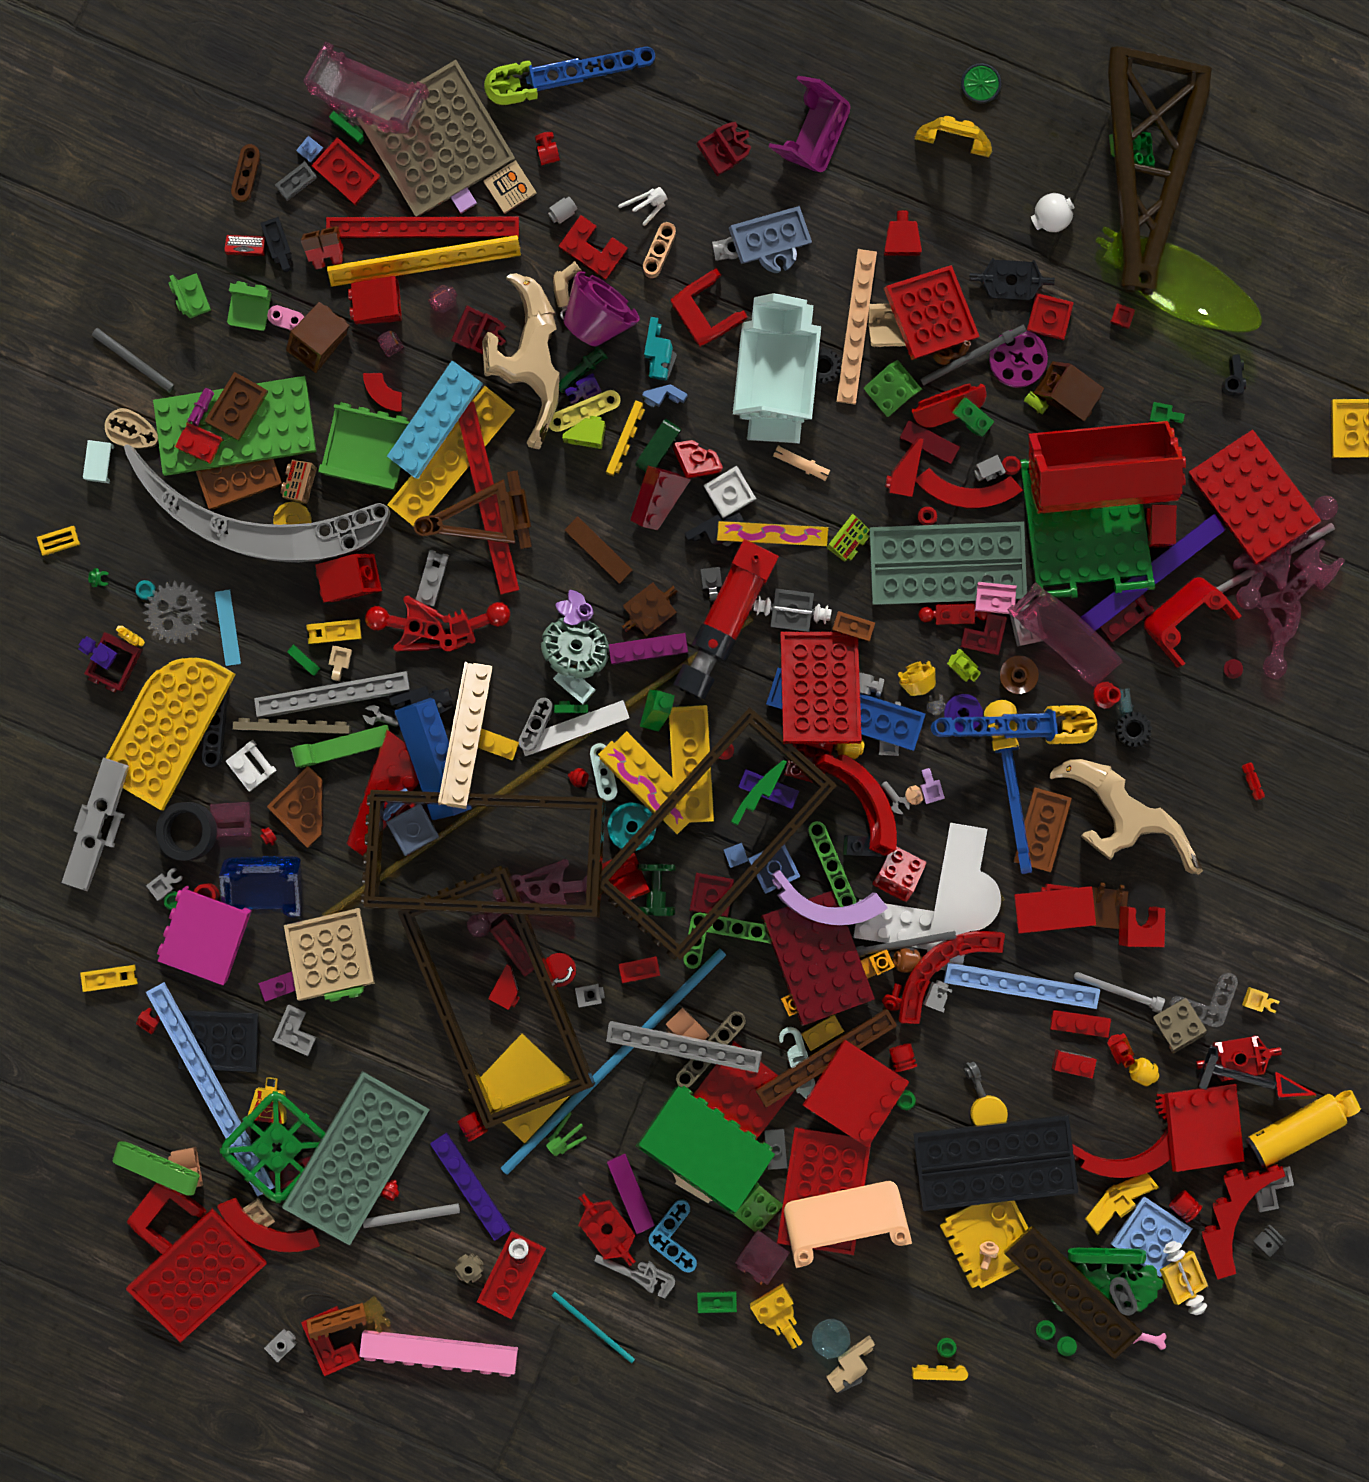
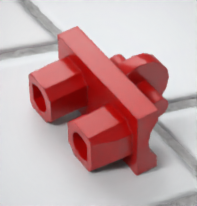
(1121, 1050)

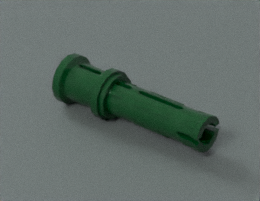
(588, 363)

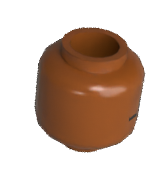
(906, 959)

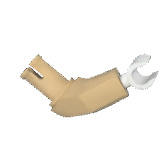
(560, 284)

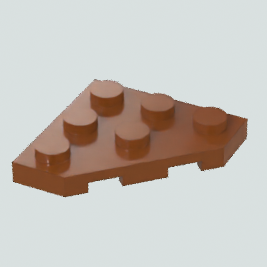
(301, 806)

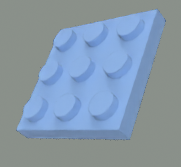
(1150, 1230)

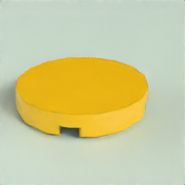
(292, 514)

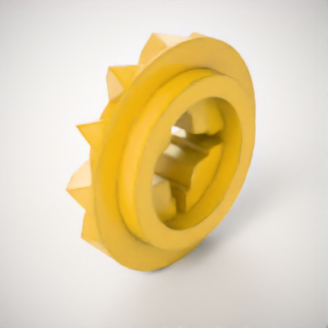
(129, 636)

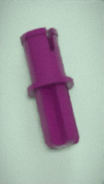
(200, 406)

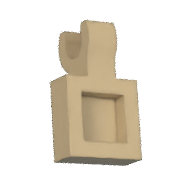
(340, 659)

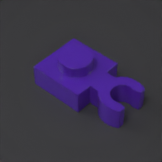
(586, 387)

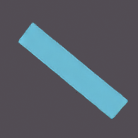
(227, 627)

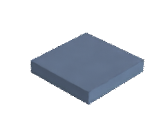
(412, 829)

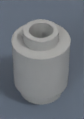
(562, 210)

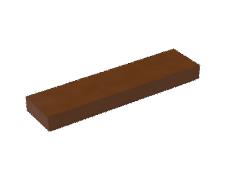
(598, 550)

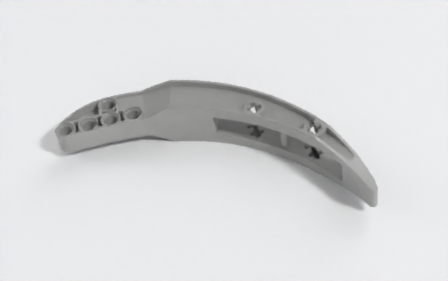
(263, 541)

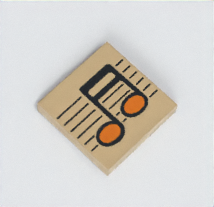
(509, 187)

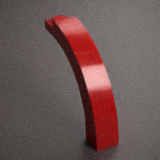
(876, 805)
(1128, 1167)

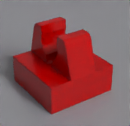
(147, 1022)

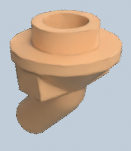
(914, 795)
(989, 1251)

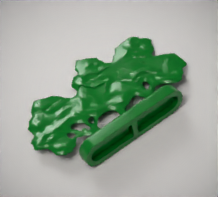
(1144, 1288)

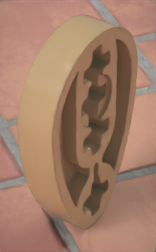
(124, 438)

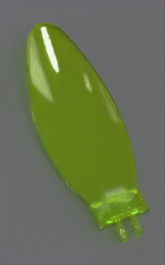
(1192, 288)

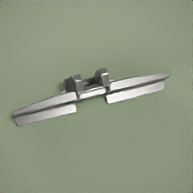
(90, 822)

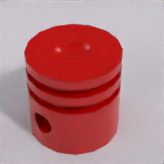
(208, 890)
(903, 1057)
(472, 1125)
(1185, 1206)

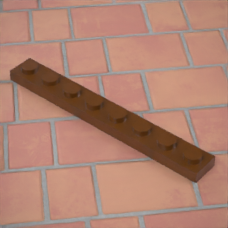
(817, 1062)

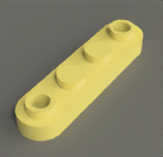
(590, 407)

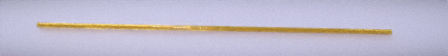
(512, 785)

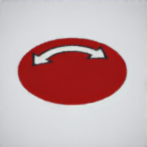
(561, 968)

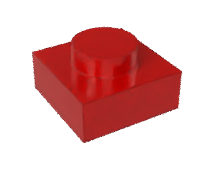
(1122, 316)

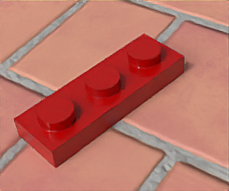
(1080, 1023)

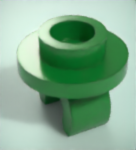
(95, 577)

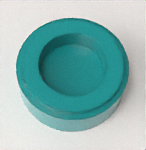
(144, 589)

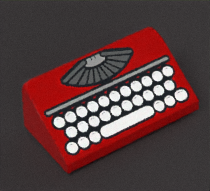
(245, 245)

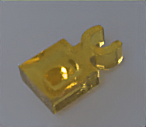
(374, 1313)

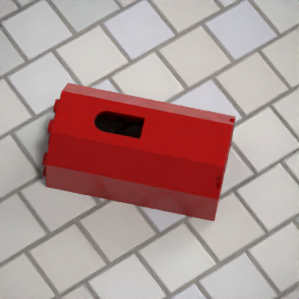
(1105, 467)

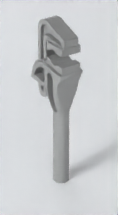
(644, 1276)

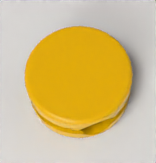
(988, 1111)

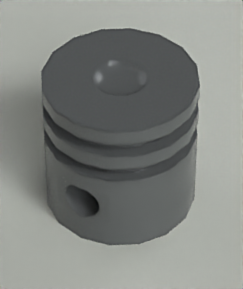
(1269, 1241)

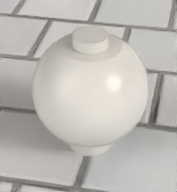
(1053, 212)

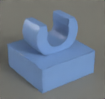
(310, 149)

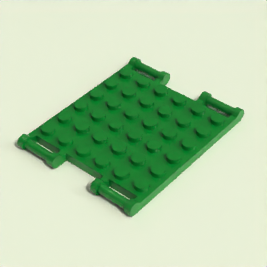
(1087, 545)

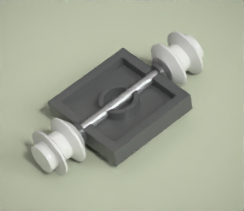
(792, 610)

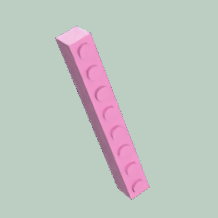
(438, 1352)

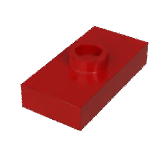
(639, 969)

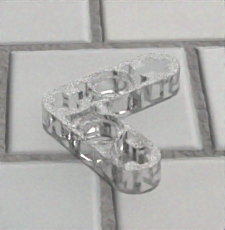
(1214, 1007)

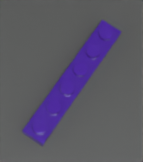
(470, 1186)

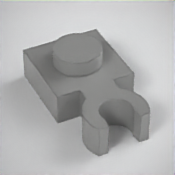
(162, 885)

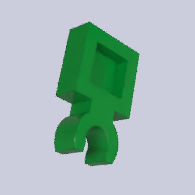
(565, 707)

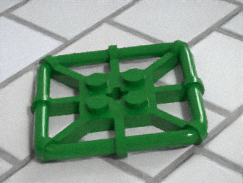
(263, 1145)

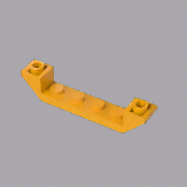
(872, 965)

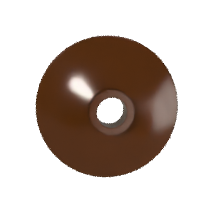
(1026, 668)

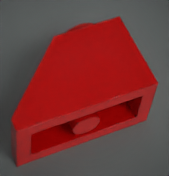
(506, 989)

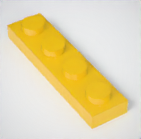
(623, 446)

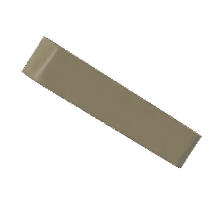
(726, 1025)

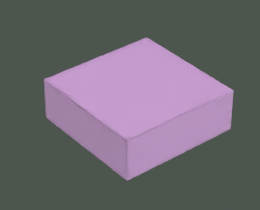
(463, 200)

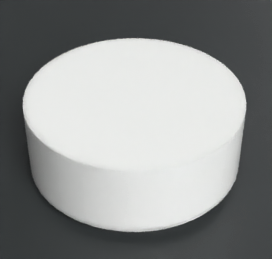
(518, 1248)

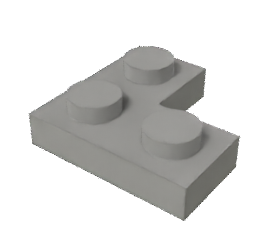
(289, 1033)
(1266, 1197)

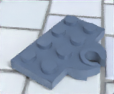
(771, 238)

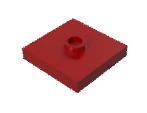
(1050, 316)

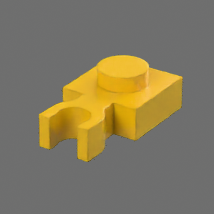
(1258, 1000)

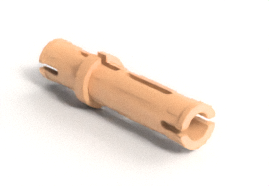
(801, 463)

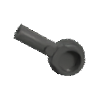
(972, 1071)

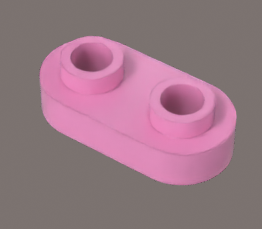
(285, 318)

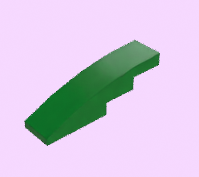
(763, 787)

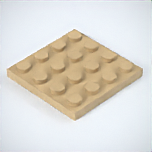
(329, 954)

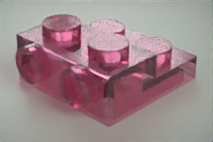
(761, 1258)

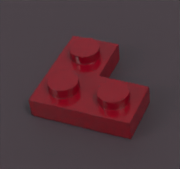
(986, 640)

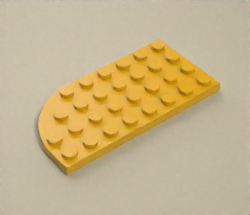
(168, 726)

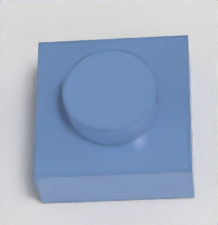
(735, 855)

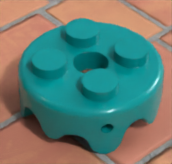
(619, 819)

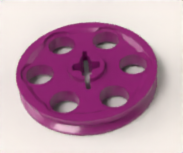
(1017, 368)

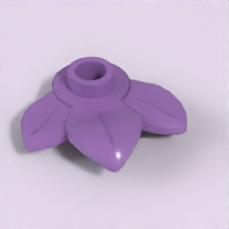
(572, 607)

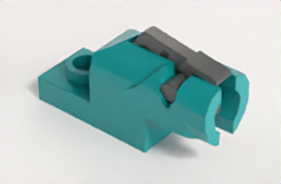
(659, 351)

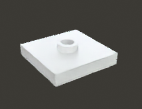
(729, 492)

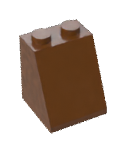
(317, 336)
(1069, 390)

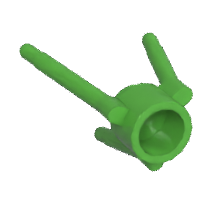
(558, 1145)

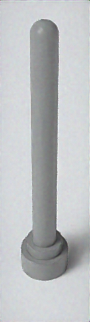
(1155, 1004)

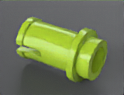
(1037, 403)

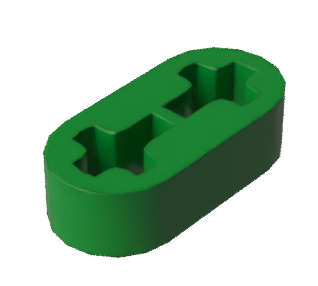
(305, 661)

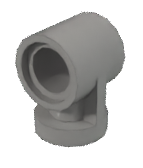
(721, 251)
(868, 685)

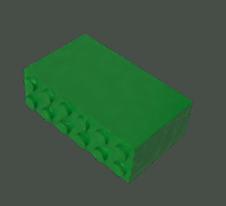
(705, 1149)

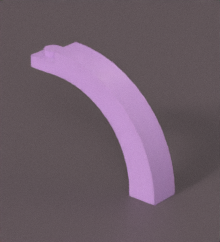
(846, 915)

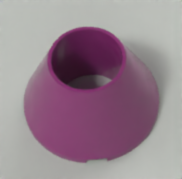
(597, 310)

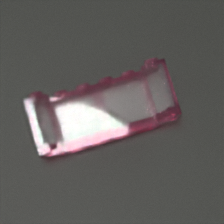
(364, 91)

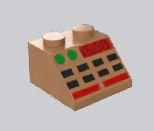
(299, 481)

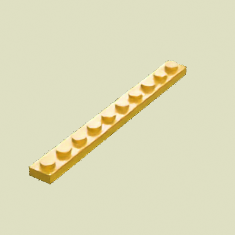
(424, 260)

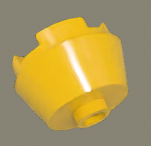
(918, 678)

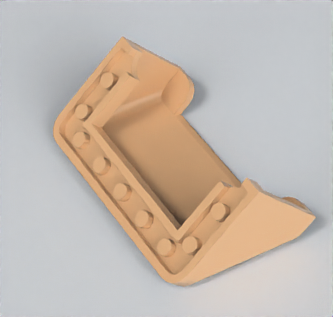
(845, 1217)

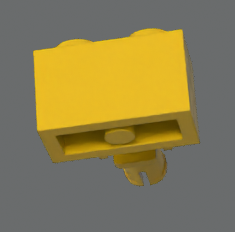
(775, 1310)

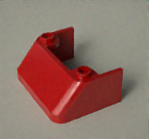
(1163, 620)

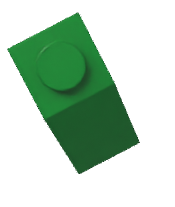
(656, 709)

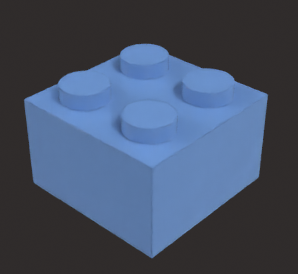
(780, 861)

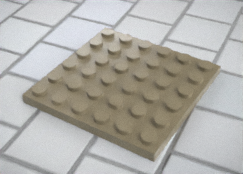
(447, 143)

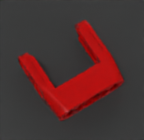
(693, 317)
(150, 1208)

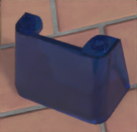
(262, 883)

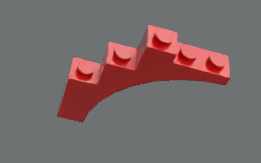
(1241, 1190)

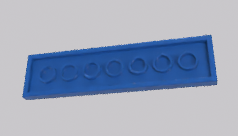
(878, 718)

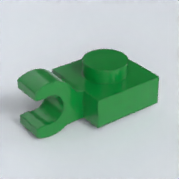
(1163, 412)

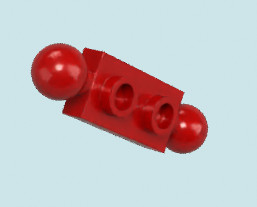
(952, 614)

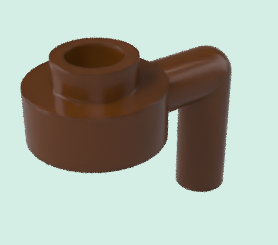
(946, 355)

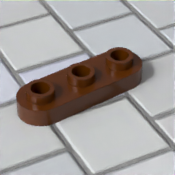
(245, 164)

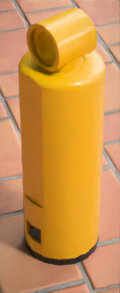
(1301, 1128)

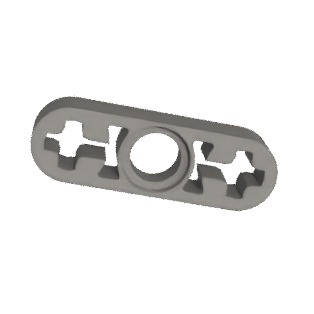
(547, 713)

